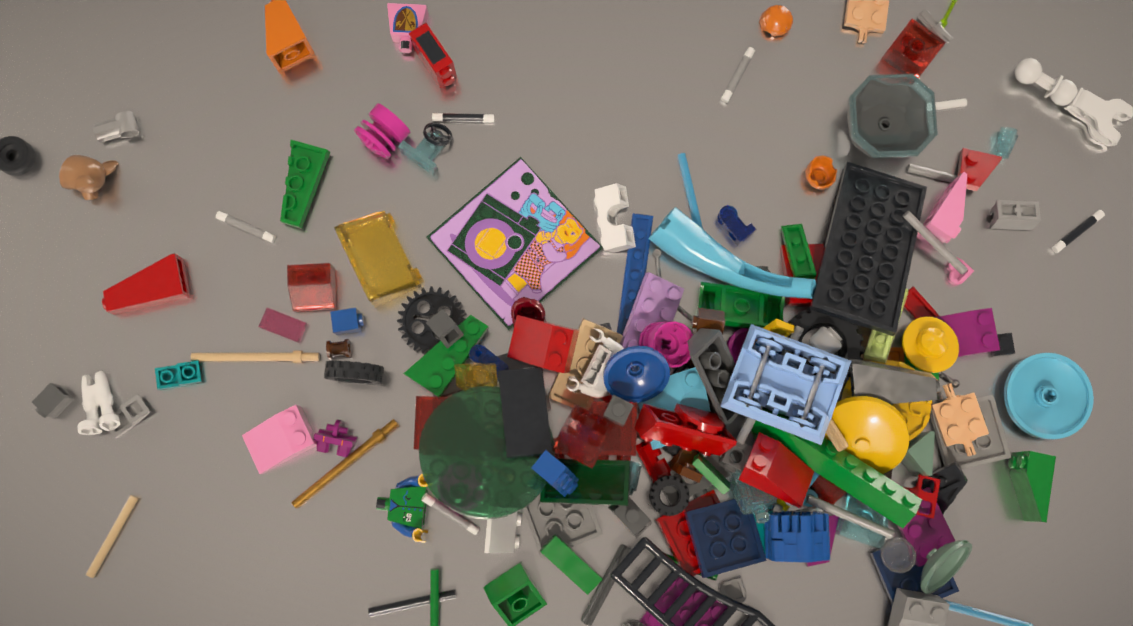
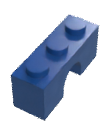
(555, 473)

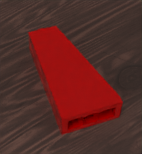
(150, 287)

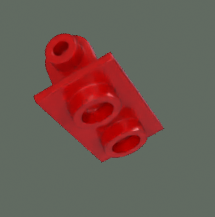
(655, 467)

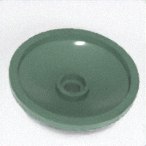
(944, 564)

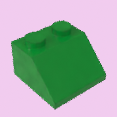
(514, 595)

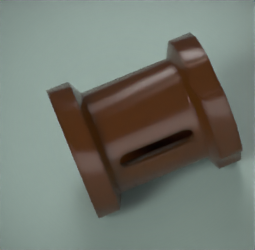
(338, 349)

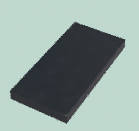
(524, 412)

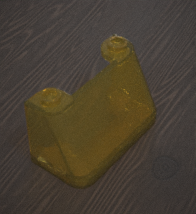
(378, 257)

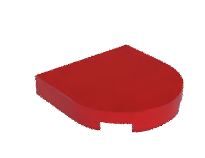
(706, 421)

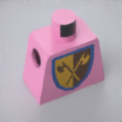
(403, 20)

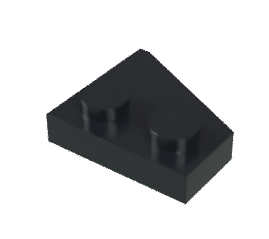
(951, 483)

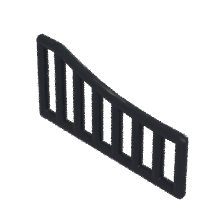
(694, 584)

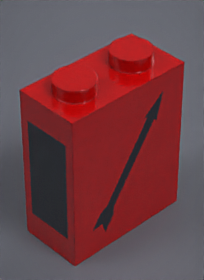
(433, 55)

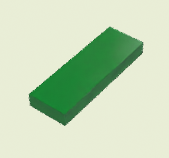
(798, 251)
(571, 564)

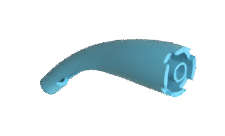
(697, 249)

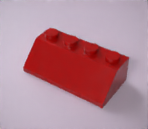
(670, 430)

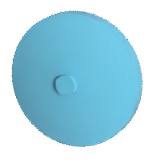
(1048, 396)

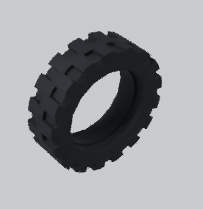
(353, 372)

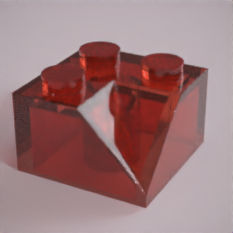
(913, 49)

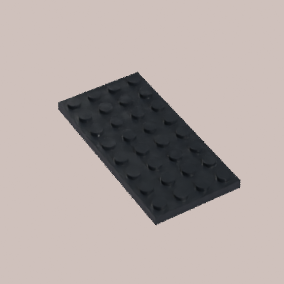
(868, 249)

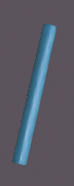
(689, 189)
(982, 614)

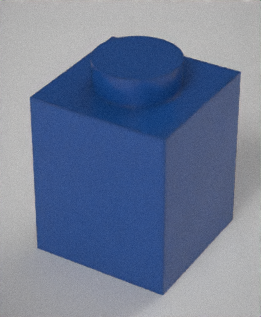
(347, 321)

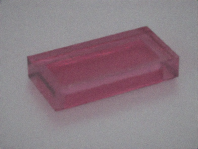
(282, 325)

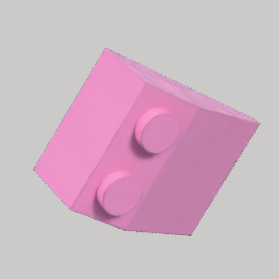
(948, 211)
(280, 438)

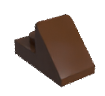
(682, 464)

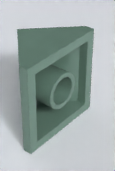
(920, 454)

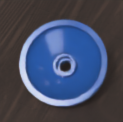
(636, 382)

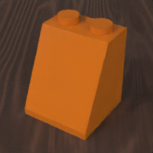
(284, 37)

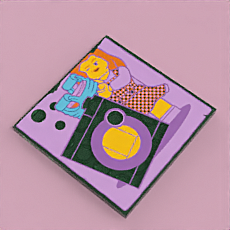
(514, 241)

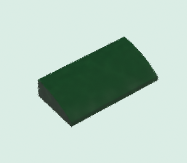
(603, 485)

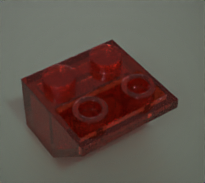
(312, 286)
(583, 436)

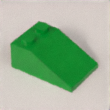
(1032, 482)

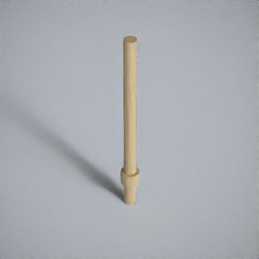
(297, 356)

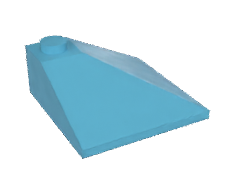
(684, 389)

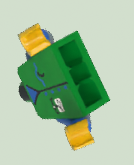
(406, 507)

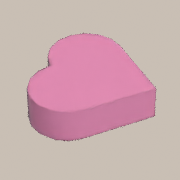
(955, 277)

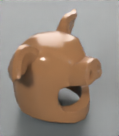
(85, 174)

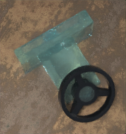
(428, 147)

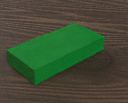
(711, 473)

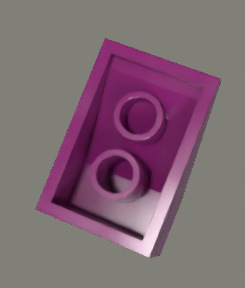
(974, 331)

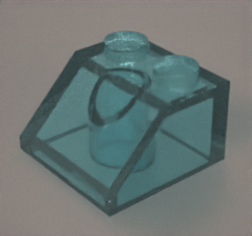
(858, 533)

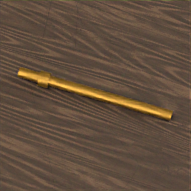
(378, 436)

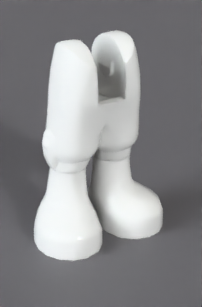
(93, 397)

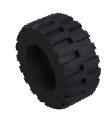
(850, 341)

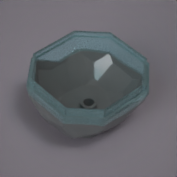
(903, 105)

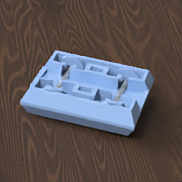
(786, 384)

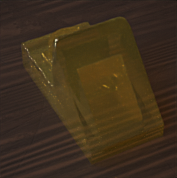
(475, 375)

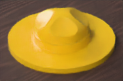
(930, 344)

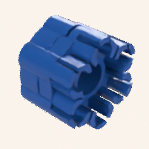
(797, 537)

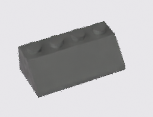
(714, 367)

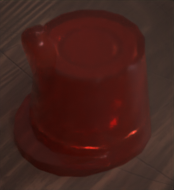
(826, 490)

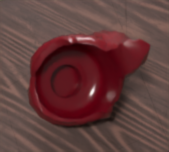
(527, 308)

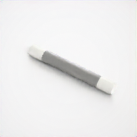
(738, 74)
(245, 226)
(440, 507)

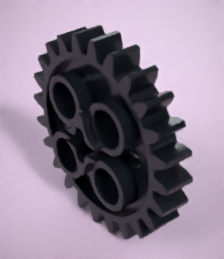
(437, 302)

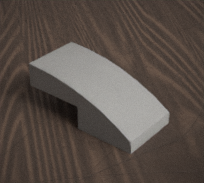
(130, 415)

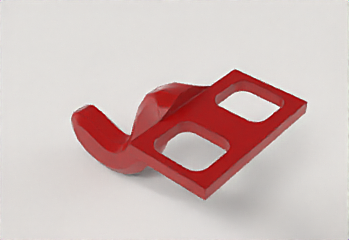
(926, 496)

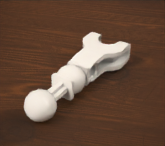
(1080, 103)

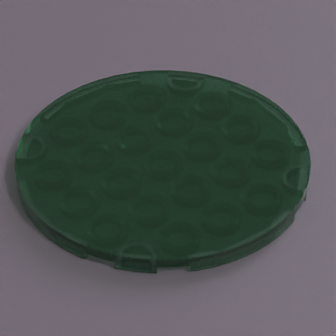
(467, 460)

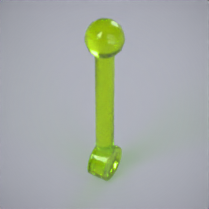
(944, 20)

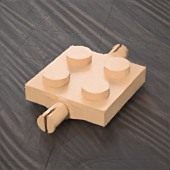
(866, 16)
(959, 419)

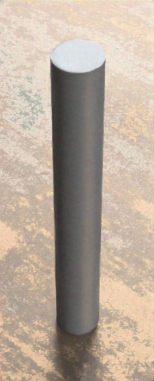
(931, 173)

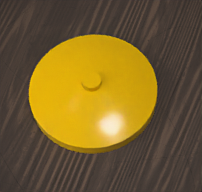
(873, 431)

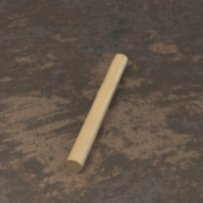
(115, 530)

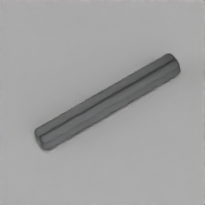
(603, 588)

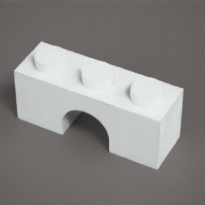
(609, 202)

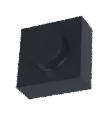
(1006, 345)

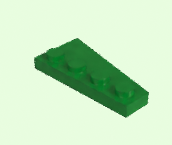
(304, 174)
(437, 367)

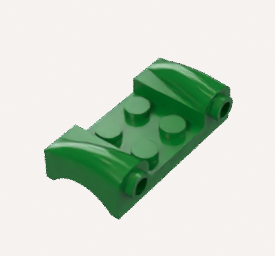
(741, 305)

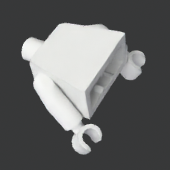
(593, 376)

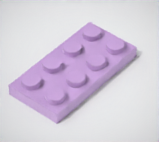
(654, 303)

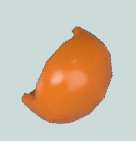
(776, 20)
(821, 172)

